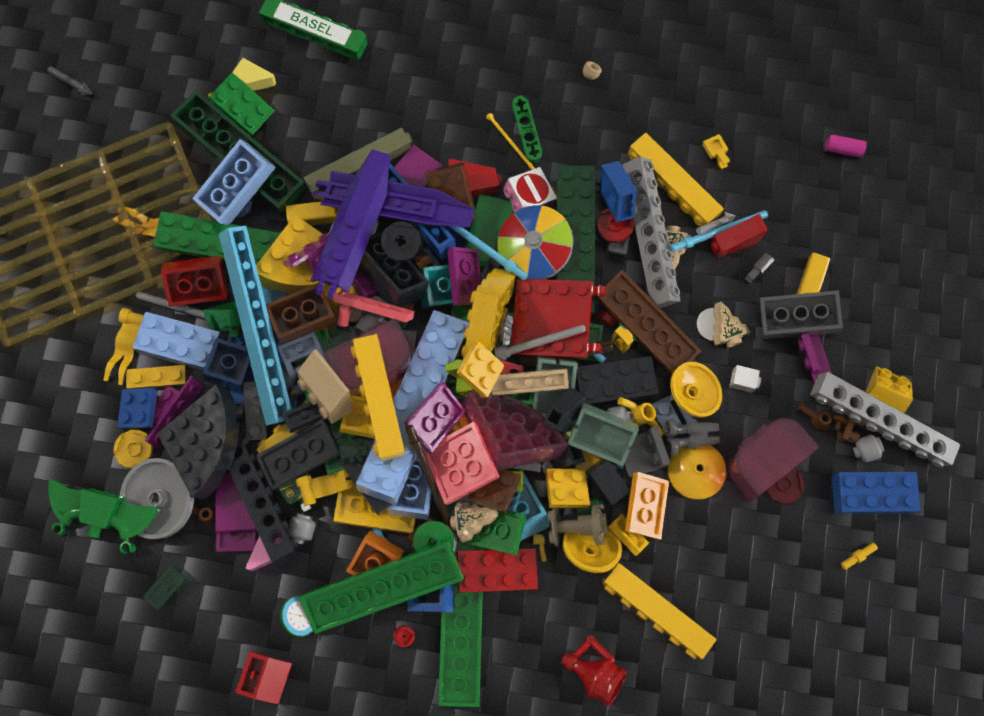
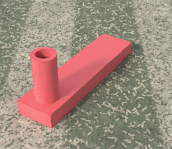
(350, 300)

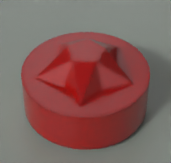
(607, 318)
(403, 636)

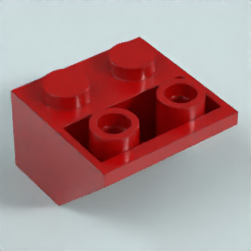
(263, 677)

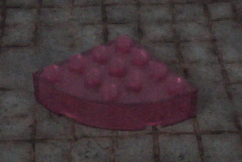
(513, 430)

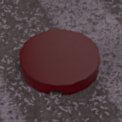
(787, 489)

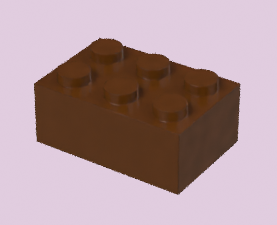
(453, 182)
(300, 314)

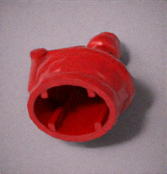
(600, 677)

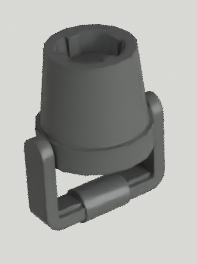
(370, 320)

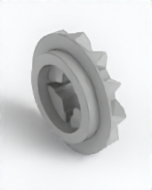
(506, 330)

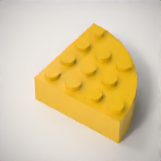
(291, 240)
(488, 309)

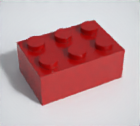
(194, 281)

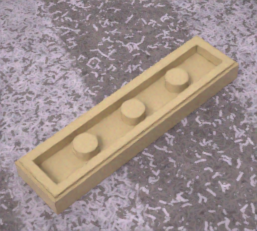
(531, 382)

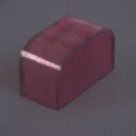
(394, 350)
(769, 456)

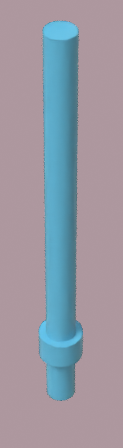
(689, 241)
(510, 266)

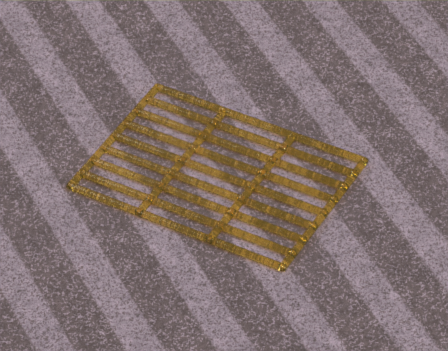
(124, 216)

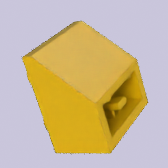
(890, 389)

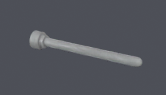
(163, 302)
(503, 353)

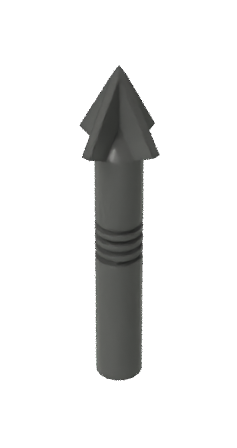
(83, 88)

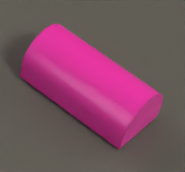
(845, 146)

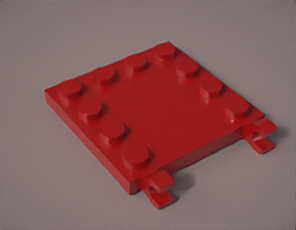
(551, 307)

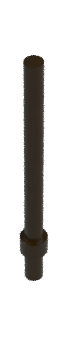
(416, 445)

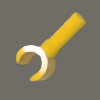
(538, 539)

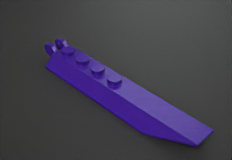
(402, 202)
(353, 225)

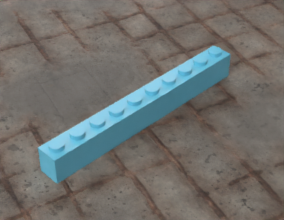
(255, 323)

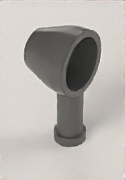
(540, 488)

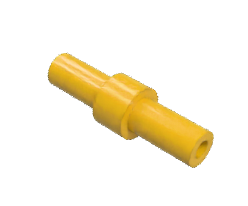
(859, 556)

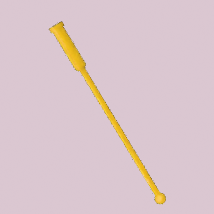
(490, 117)

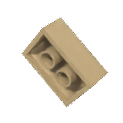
(324, 388)

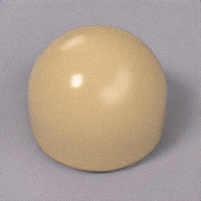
(589, 72)

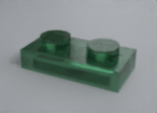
(165, 587)

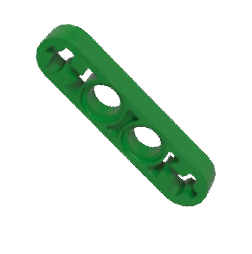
(526, 129)

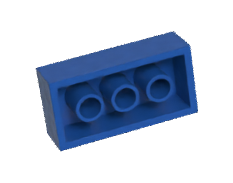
(875, 493)

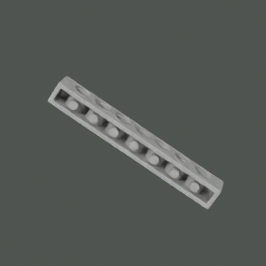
(649, 218)
(944, 447)

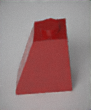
(481, 178)
(739, 236)

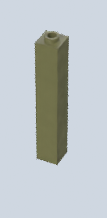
(395, 144)

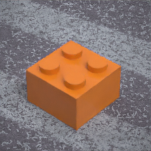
(373, 553)

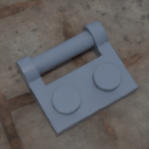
(298, 350)
(665, 411)

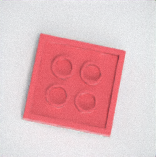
(461, 463)

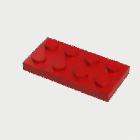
(497, 571)

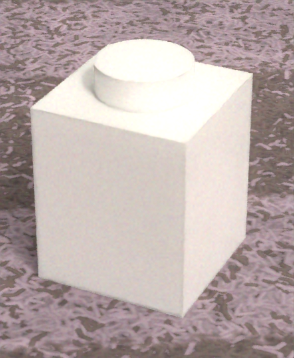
(745, 379)

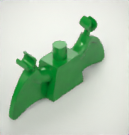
(99, 511)

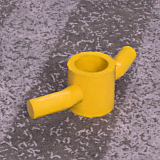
(641, 414)

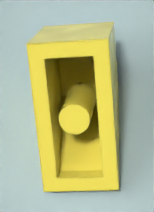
(253, 75)

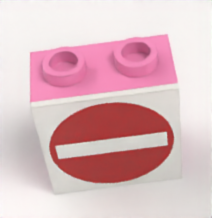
(529, 190)

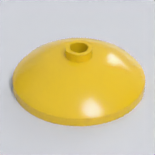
(702, 385)
(691, 482)
(602, 556)

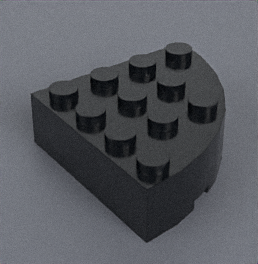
(203, 441)

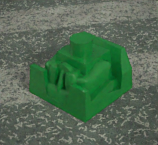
(224, 318)

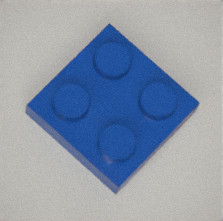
(137, 408)

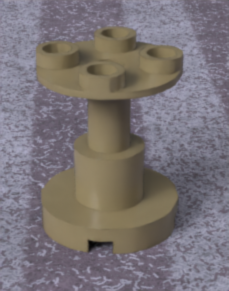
(585, 525)

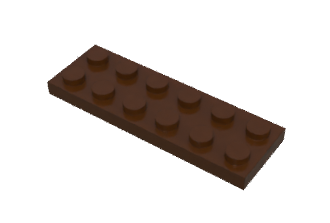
(647, 323)

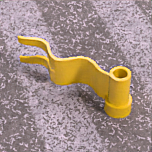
(124, 342)
(323, 486)

